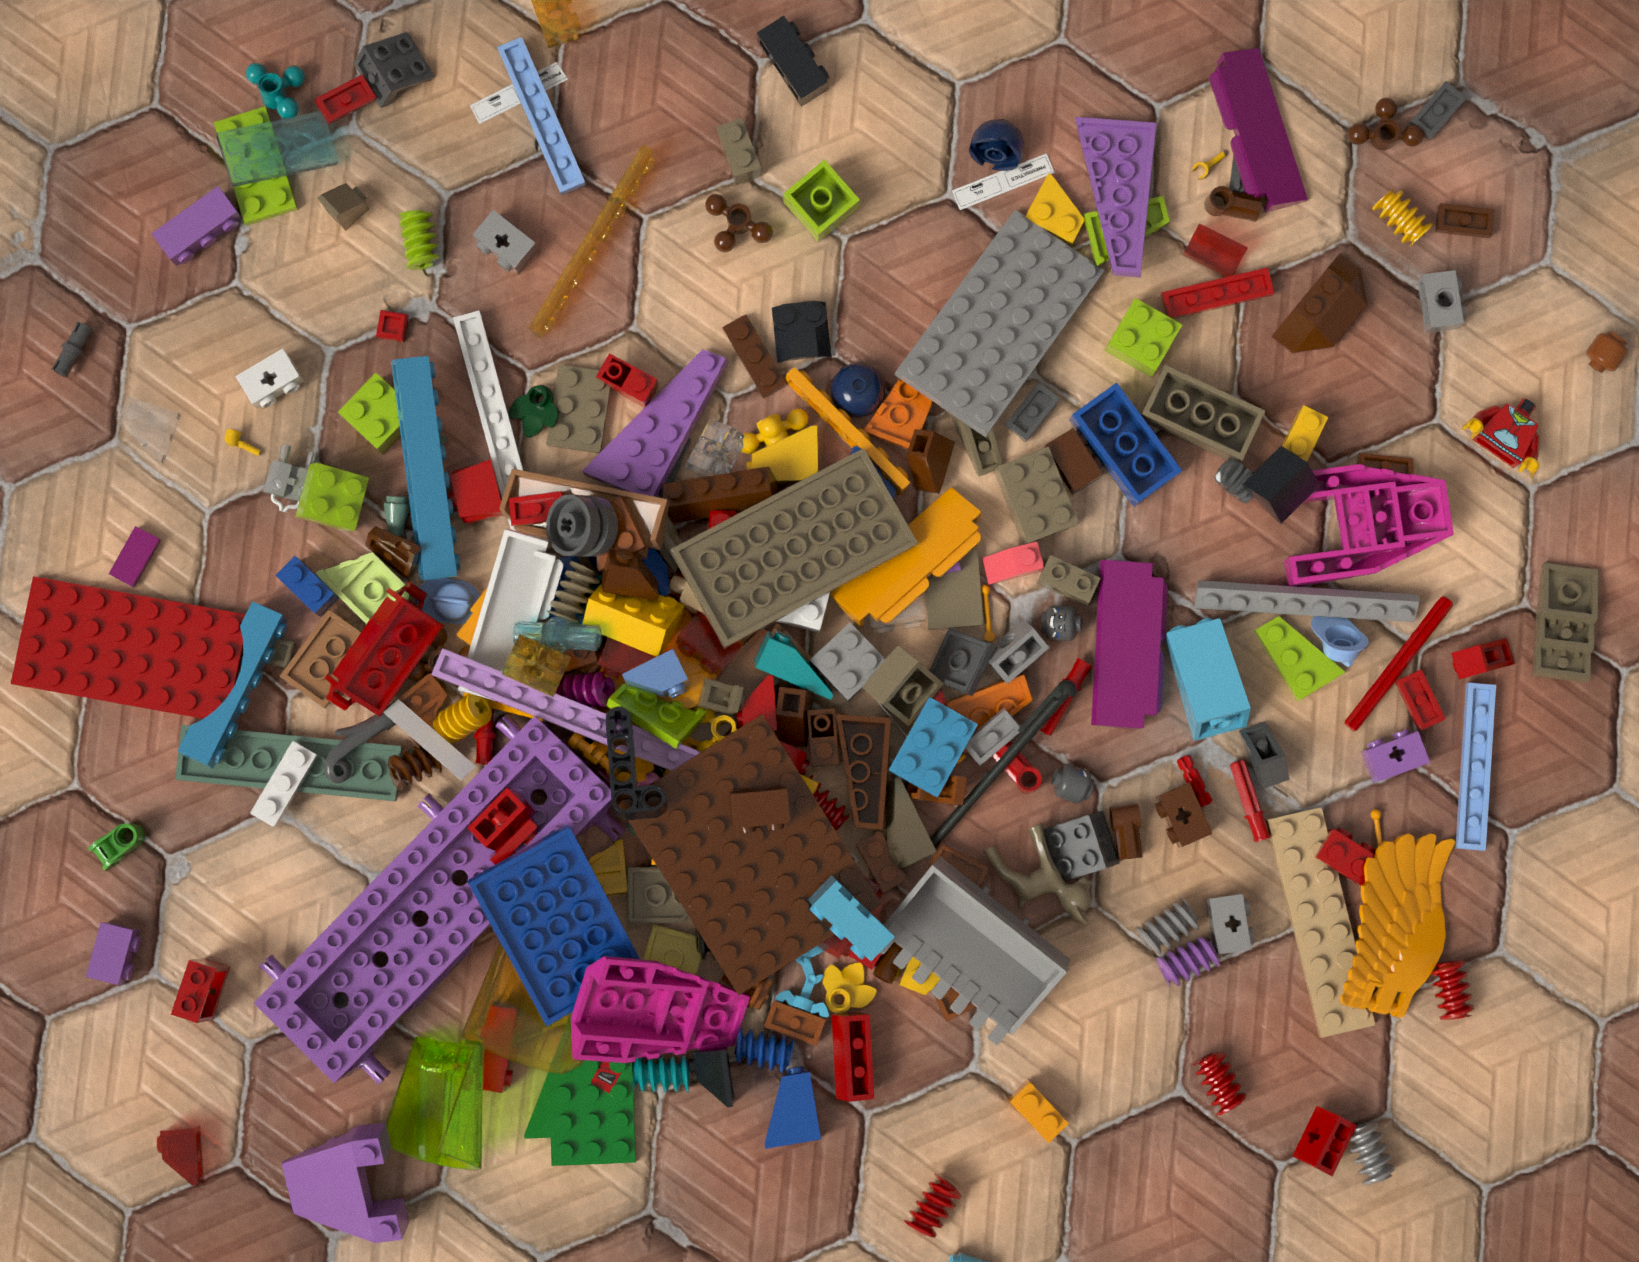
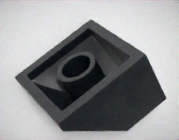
(714, 1073)

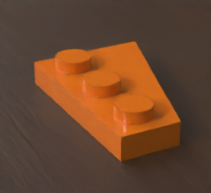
(991, 699)

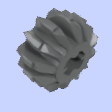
(1231, 477)

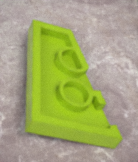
(1156, 219)
(662, 719)

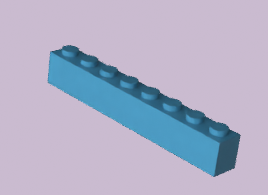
(424, 467)

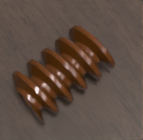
(412, 764)

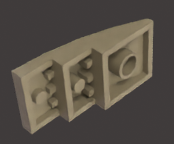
(1565, 622)

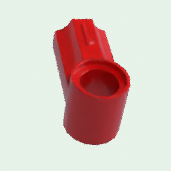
(1019, 767)

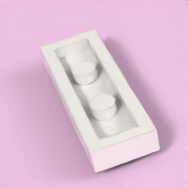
(284, 784)

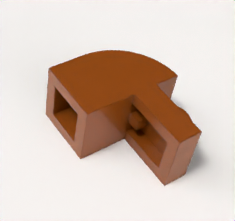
(951, 794)

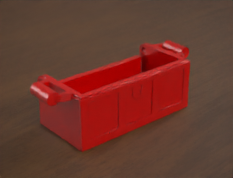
(384, 652)

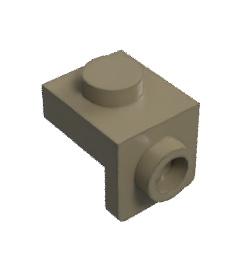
(721, 697)

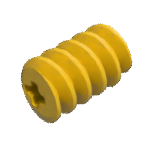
(1402, 217)
(463, 718)

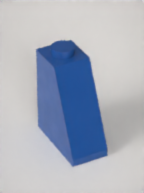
(794, 1111)

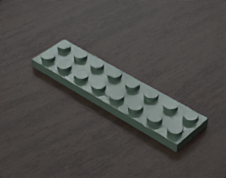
(255, 756)

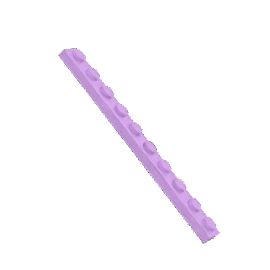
(554, 709)

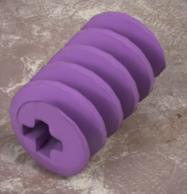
(1187, 961)

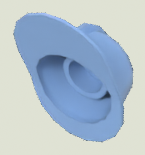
(449, 599)
(1340, 638)

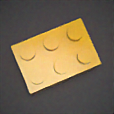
(634, 620)

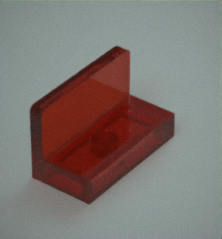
(1215, 250)

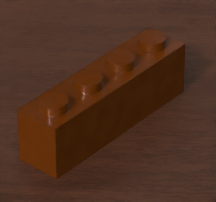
(723, 492)

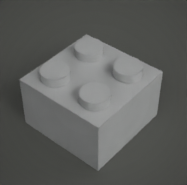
(847, 661)

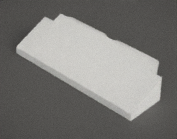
(518, 590)

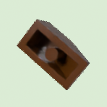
(628, 576)

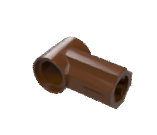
(1236, 204)
(1126, 823)

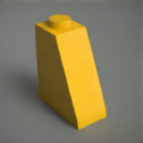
(790, 458)

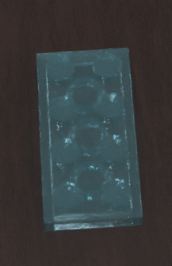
(277, 148)

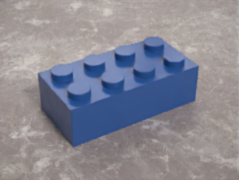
(1125, 445)

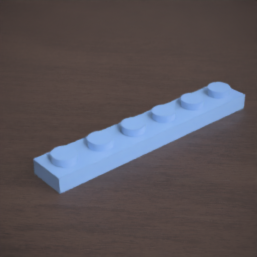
(541, 116)
(1475, 766)

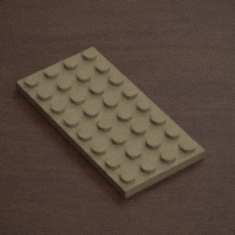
(793, 547)

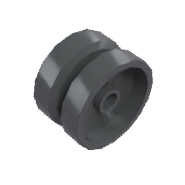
(582, 525)

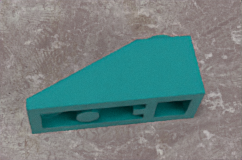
(784, 660)

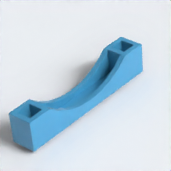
(207, 738)

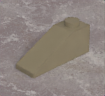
(981, 450)
(905, 831)

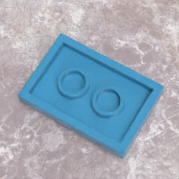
(933, 747)

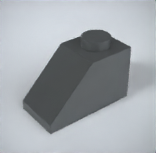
(1265, 755)

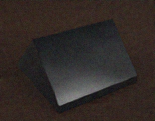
(1282, 483)

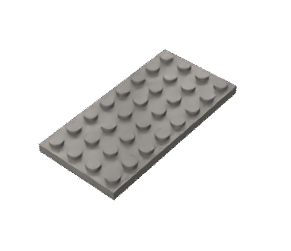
(999, 323)

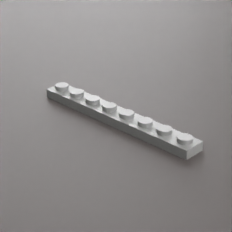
(1306, 601)

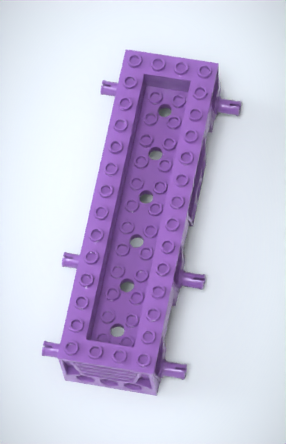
(417, 880)

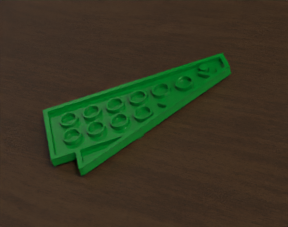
(585, 1120)

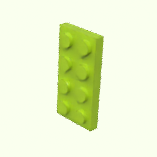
(263, 198)

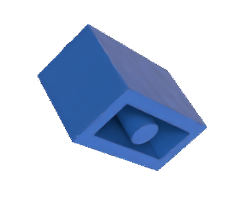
(307, 586)

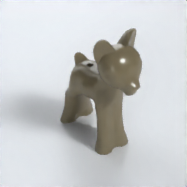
(1073, 897)

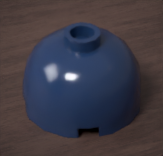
(998, 144)
(858, 390)

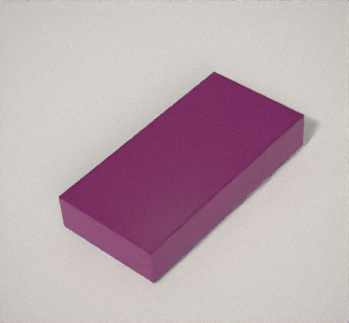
(134, 556)

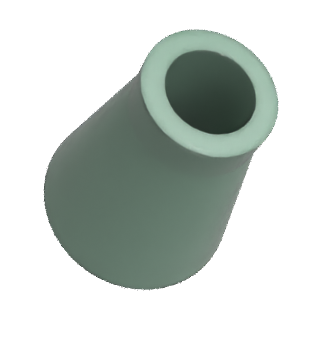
(396, 513)

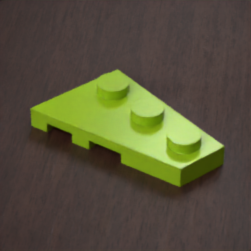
(1296, 658)

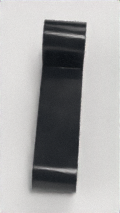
(627, 763)

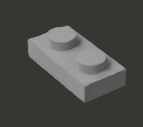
(992, 736)

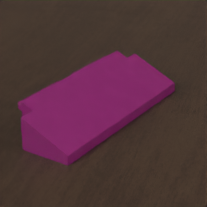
(1260, 136)
(1128, 645)

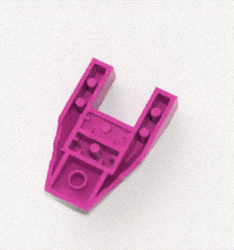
(1379, 519)

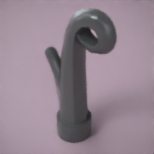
(356, 736)

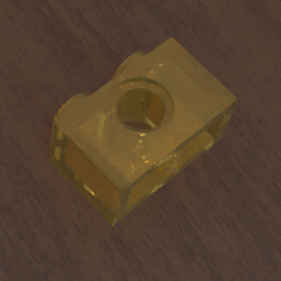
(560, 29)
(536, 665)

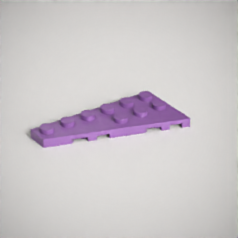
(1119, 173)
(652, 442)

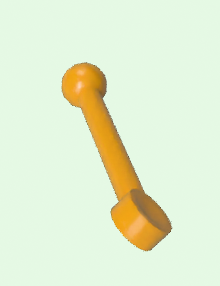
(989, 636)
(1376, 814)

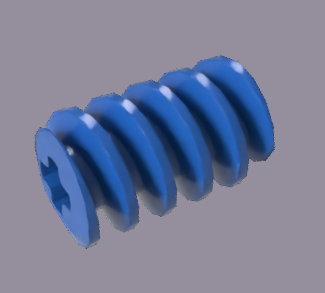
(763, 1050)

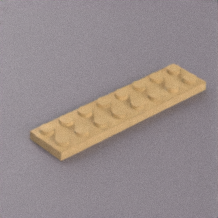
(1317, 919)

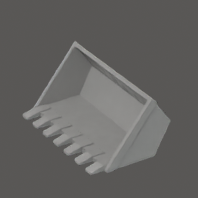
(974, 949)

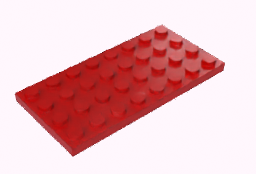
(128, 648)

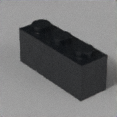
(793, 60)

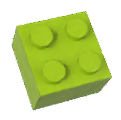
(821, 200)
(1143, 337)
(374, 413)
(332, 497)

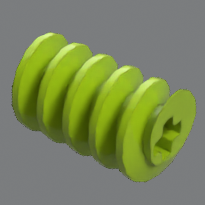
(418, 239)

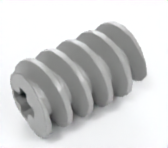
(1168, 927)
(1371, 1153)

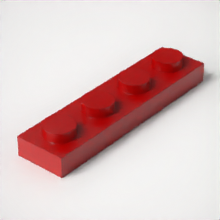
(1217, 293)

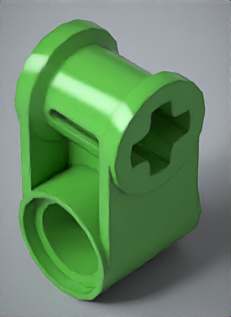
(113, 848)

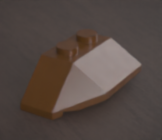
(1325, 309)

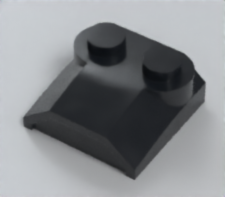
(801, 331)

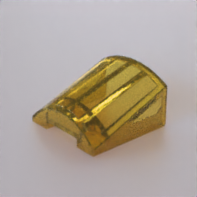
(512, 1026)

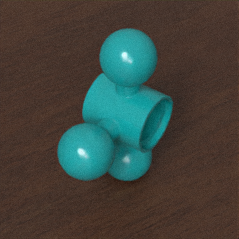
(273, 87)

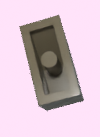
(344, 204)

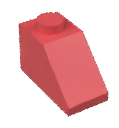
(1013, 563)

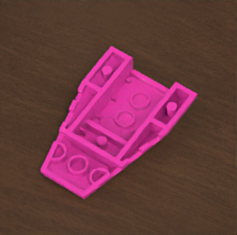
(650, 1010)

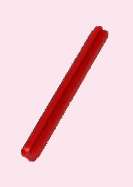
(1398, 663)

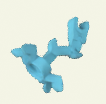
(802, 1002)

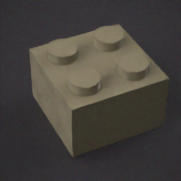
(902, 685)

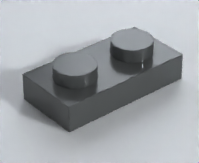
(1438, 110)
(1032, 412)

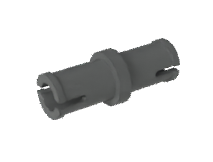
(72, 349)

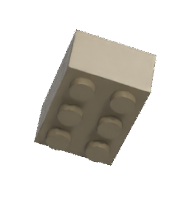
(1036, 496)

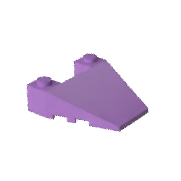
(333, 1188)

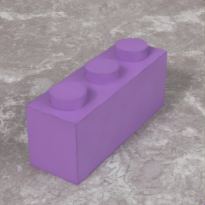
(197, 226)

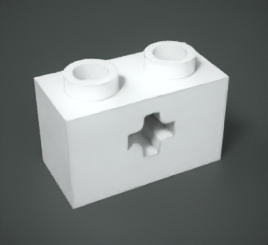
(256, 381)

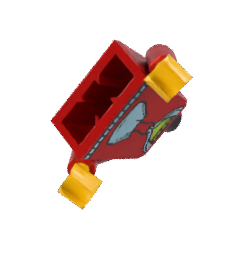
(1508, 434)

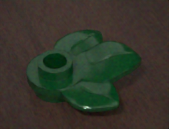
(535, 414)

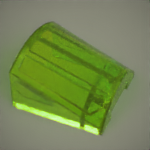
(440, 1104)

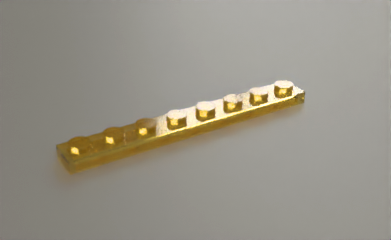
(587, 251)

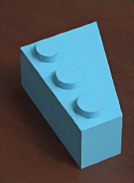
(850, 919)

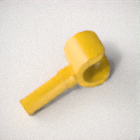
(1208, 165)
(232, 439)

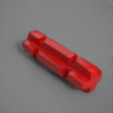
(1193, 777)

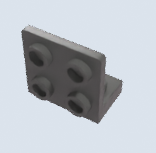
(392, 66)
(1081, 846)

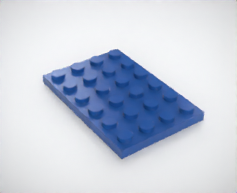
(551, 919)

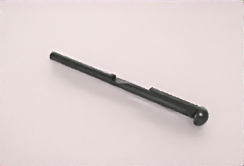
(1028, 729)

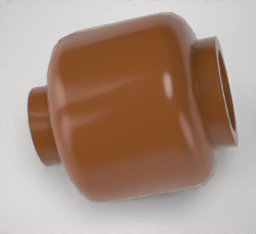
(1607, 352)

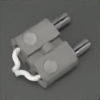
(286, 480)

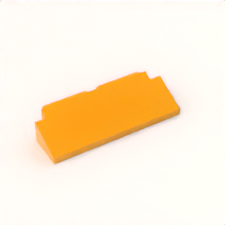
(943, 537)

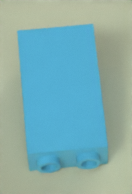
(1207, 679)

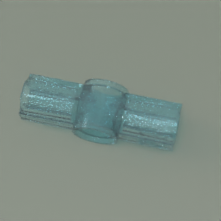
(560, 634)

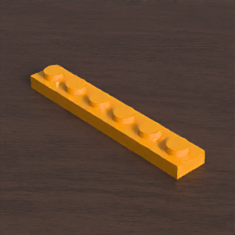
(840, 423)

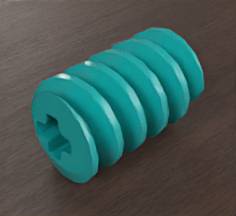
(661, 1074)

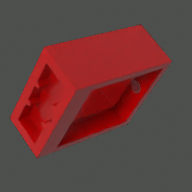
(194, 997)

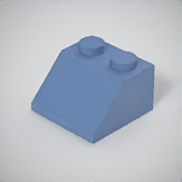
(659, 676)

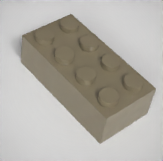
(1202, 414)

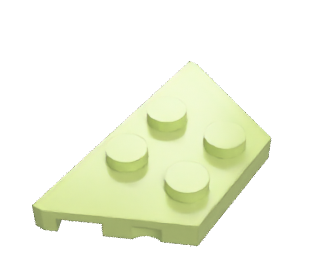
(362, 583)

